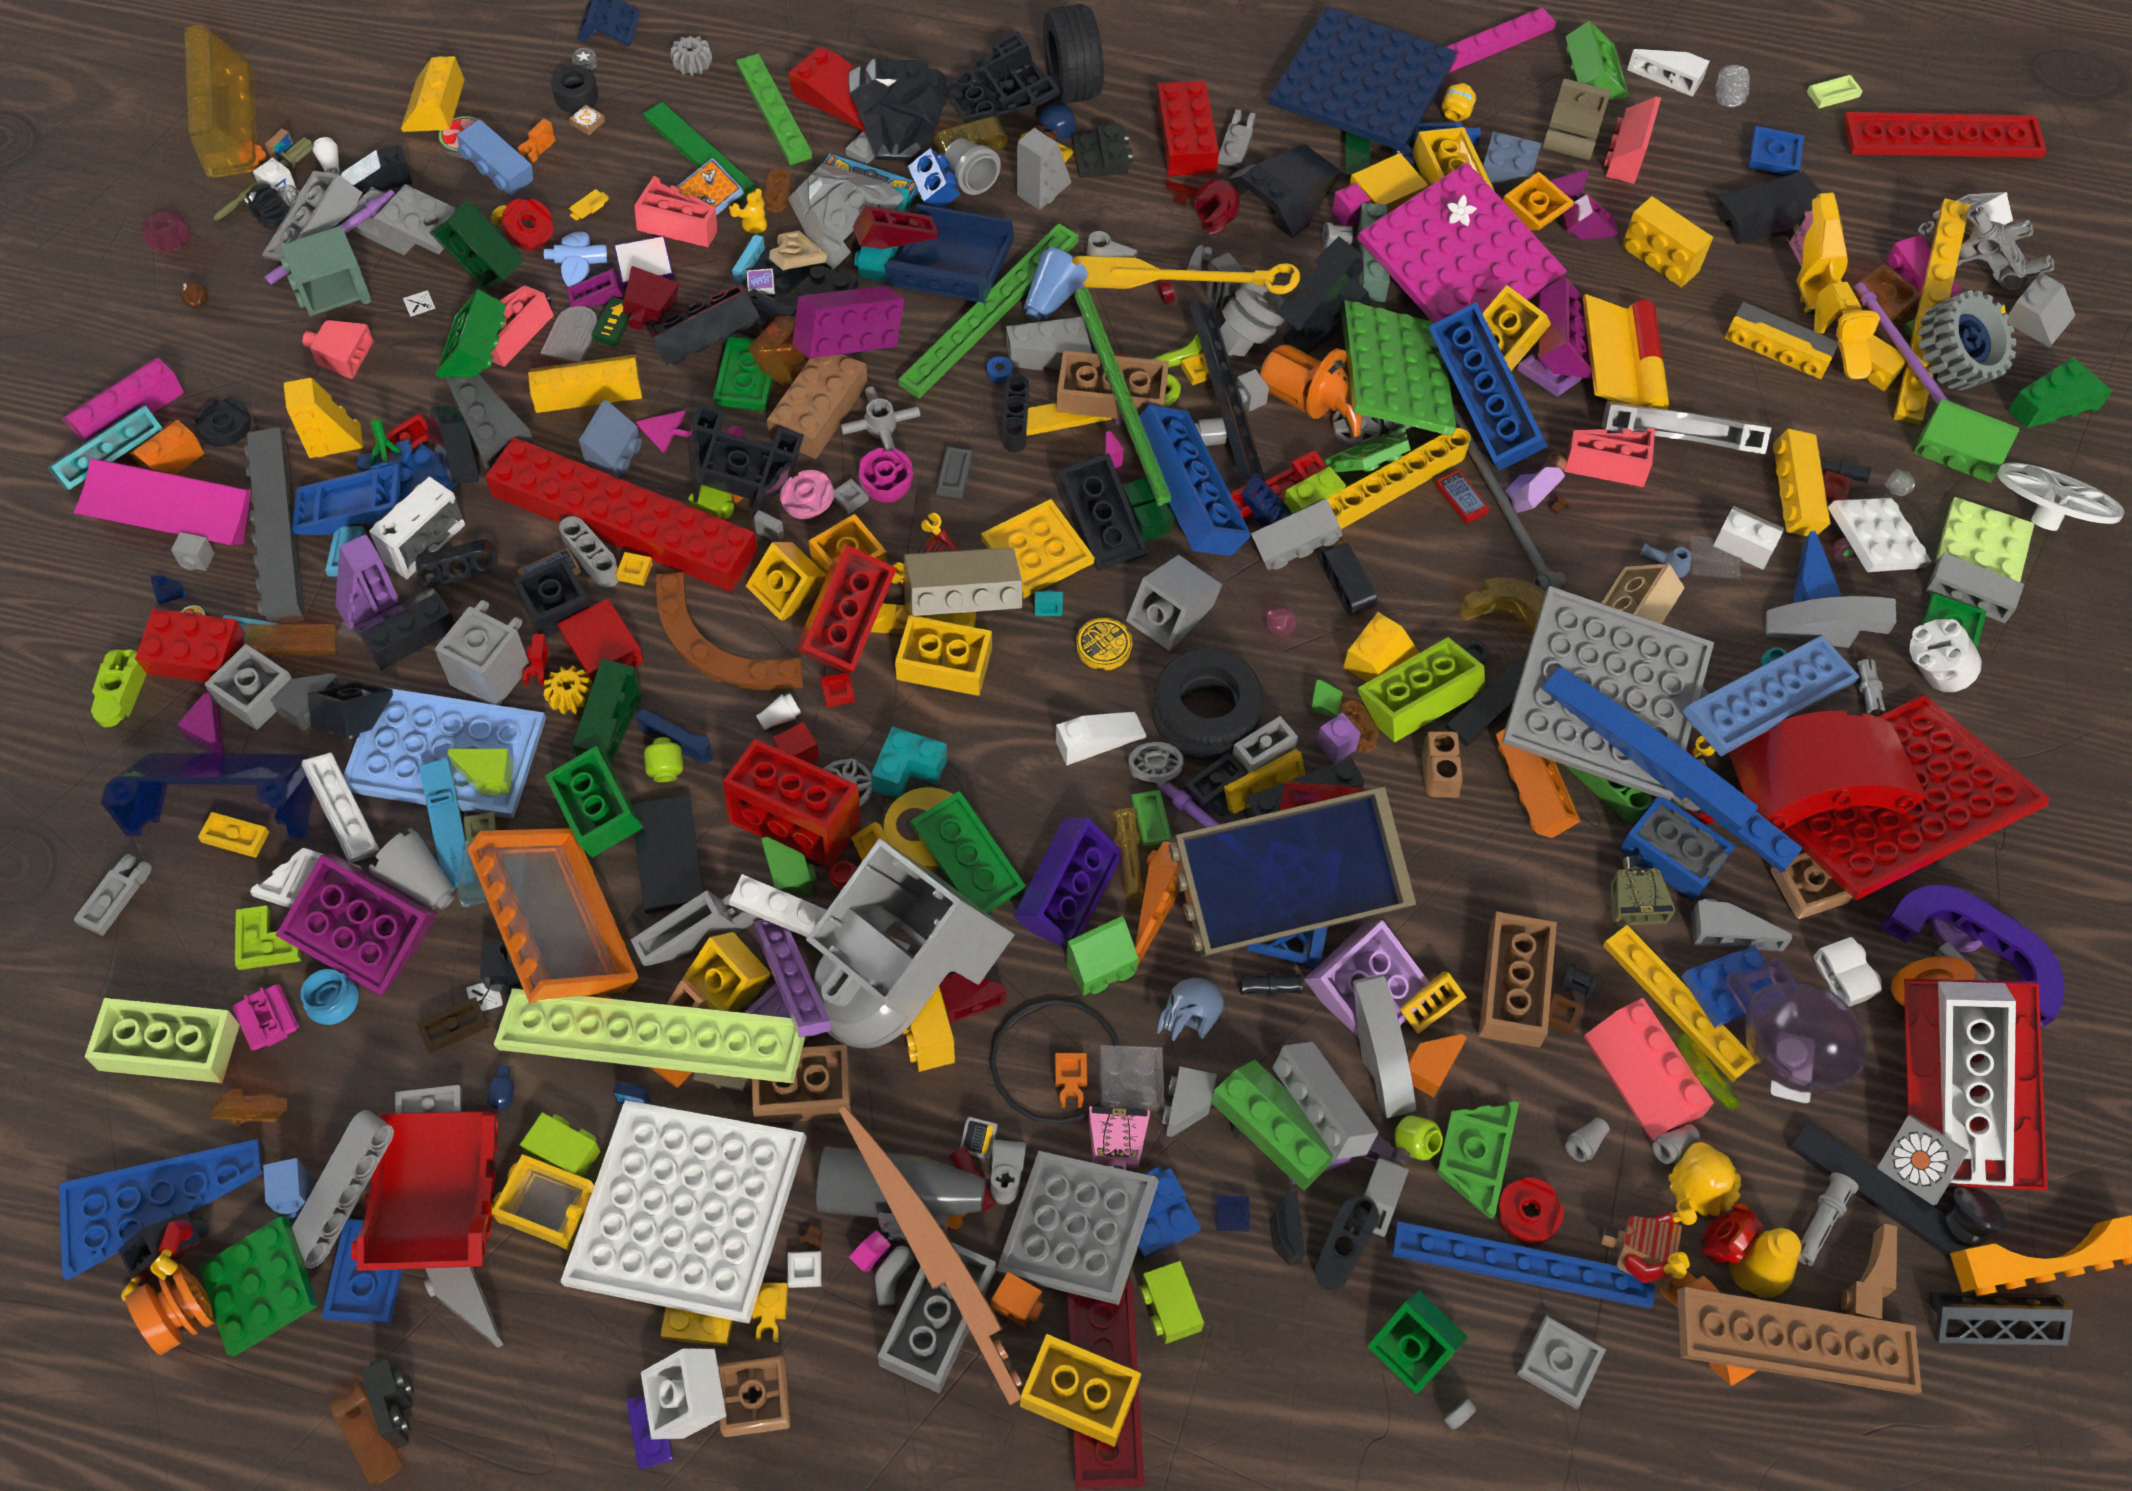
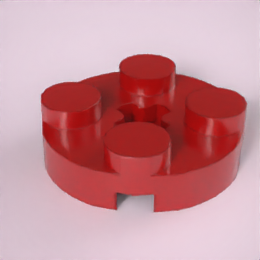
(524, 237)
(1513, 1218)
(1731, 1234)

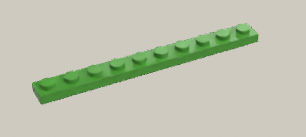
(982, 316)

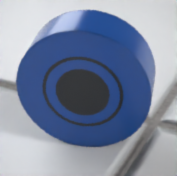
(999, 369)

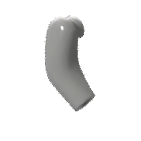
(1201, 253)
(889, 1273)

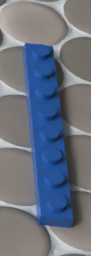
(1520, 1264)

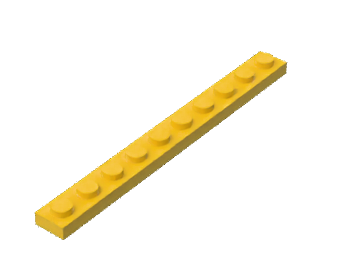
(1936, 289)

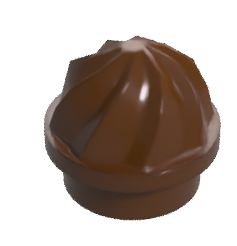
(193, 294)

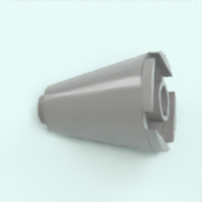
(412, 869)

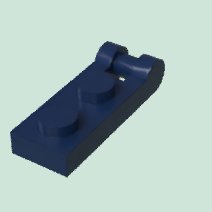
(692, 746)

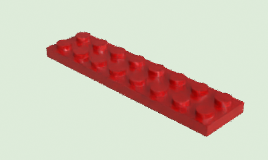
(1944, 134)

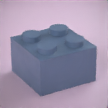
(1510, 161)

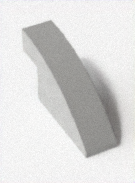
(1833, 617)
(690, 928)
(1383, 1046)

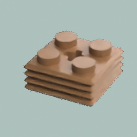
(1800, 891)
(770, 1409)

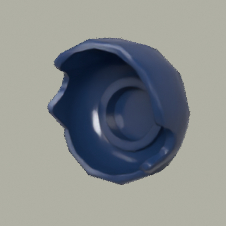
(1060, 118)

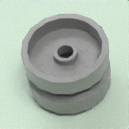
(1254, 312)

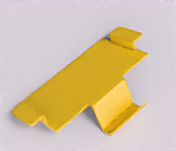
(588, 204)

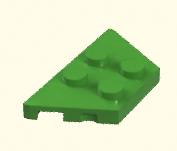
(1371, 453)
(1477, 1153)

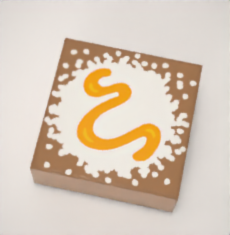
(587, 119)

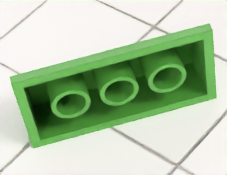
(1273, 1122)

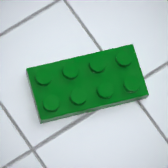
(967, 853)

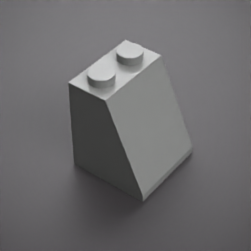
(1172, 601)

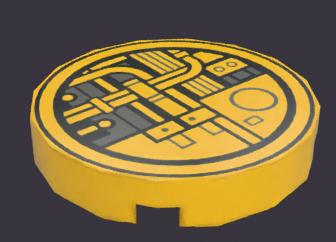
(1104, 643)

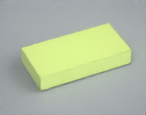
(1834, 91)

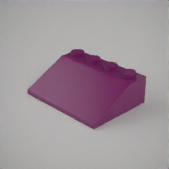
(356, 923)

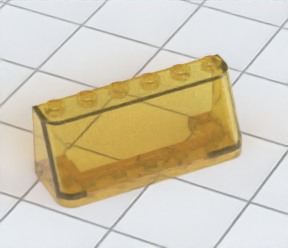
(220, 104)

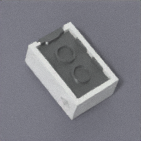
(417, 526)

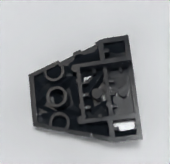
(1001, 82)
(898, 105)

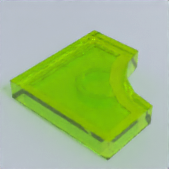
(1707, 1073)

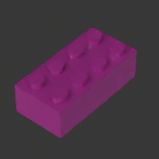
(847, 321)

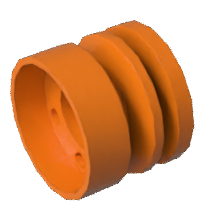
(163, 1313)

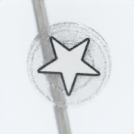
(584, 57)

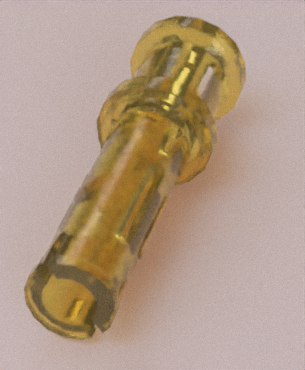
(1128, 839)

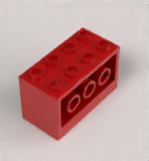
(792, 803)

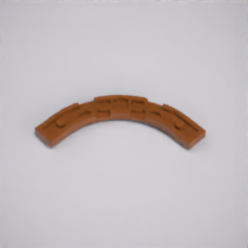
(708, 658)

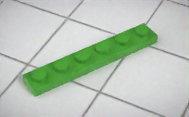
(774, 109)

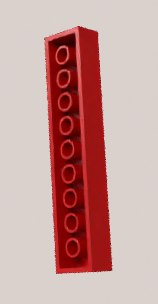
(623, 513)

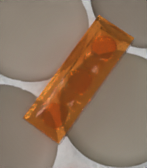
(292, 639)

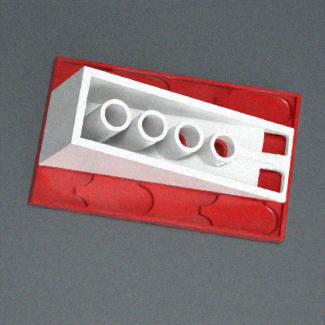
(1979, 1076)

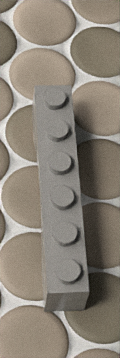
(1687, 426)

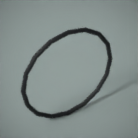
(995, 1048)

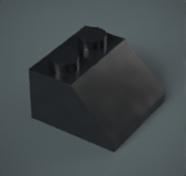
(348, 708)

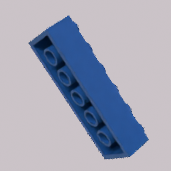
(1487, 386)
(1196, 487)

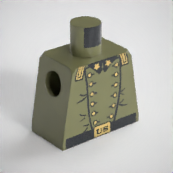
(1639, 895)

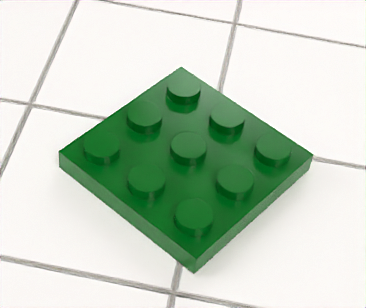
(258, 1286)

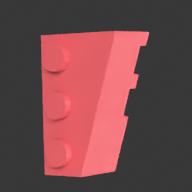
(1611, 456)

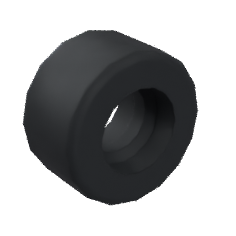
(574, 88)

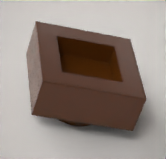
(1563, 1014)

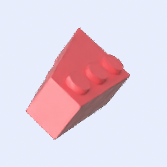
(675, 216)
(525, 315)

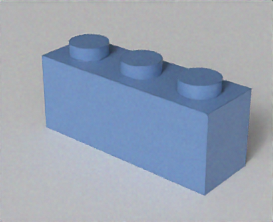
(494, 157)

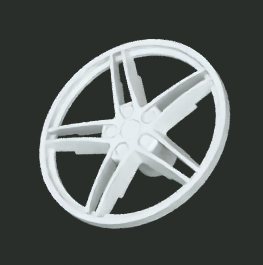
(2058, 498)

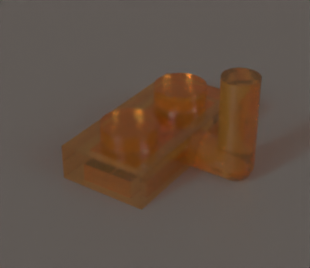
(241, 1108)

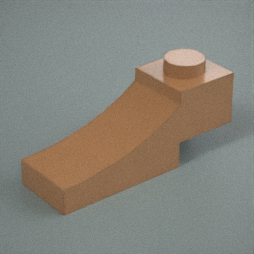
(1879, 1280)

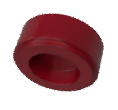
(1165, 291)

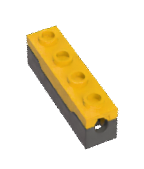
(1781, 340)

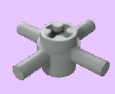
(880, 419)

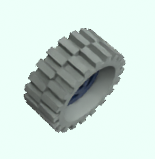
(1967, 340)

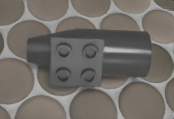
(850, 1188)

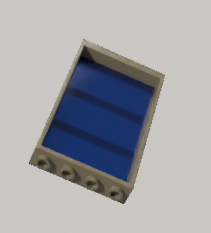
(1291, 871)

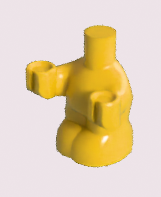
(753, 213)

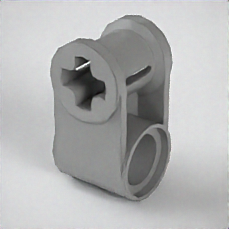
(1006, 1167)

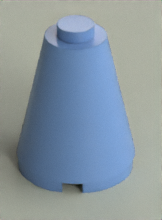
(1053, 283)

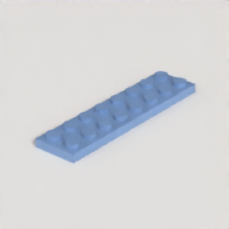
(1770, 695)

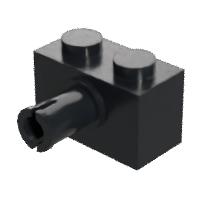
(497, 967)

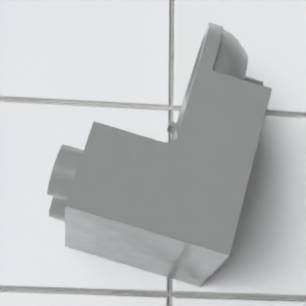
(869, 979)

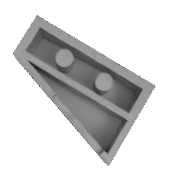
(1040, 169)

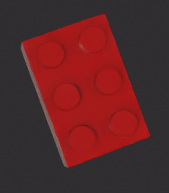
(188, 644)

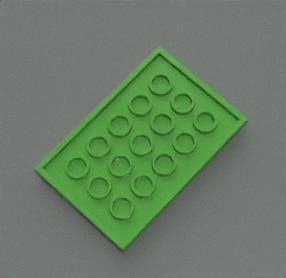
(1396, 369)

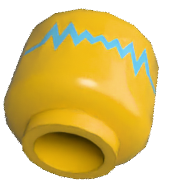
(1458, 102)

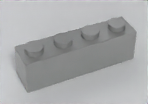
(1325, 1100)

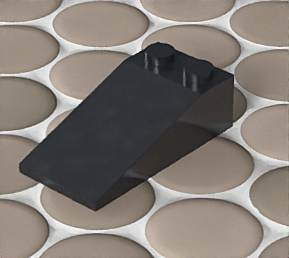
(1101, 511)

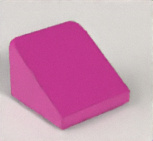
(1114, 448)

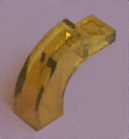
(1506, 595)

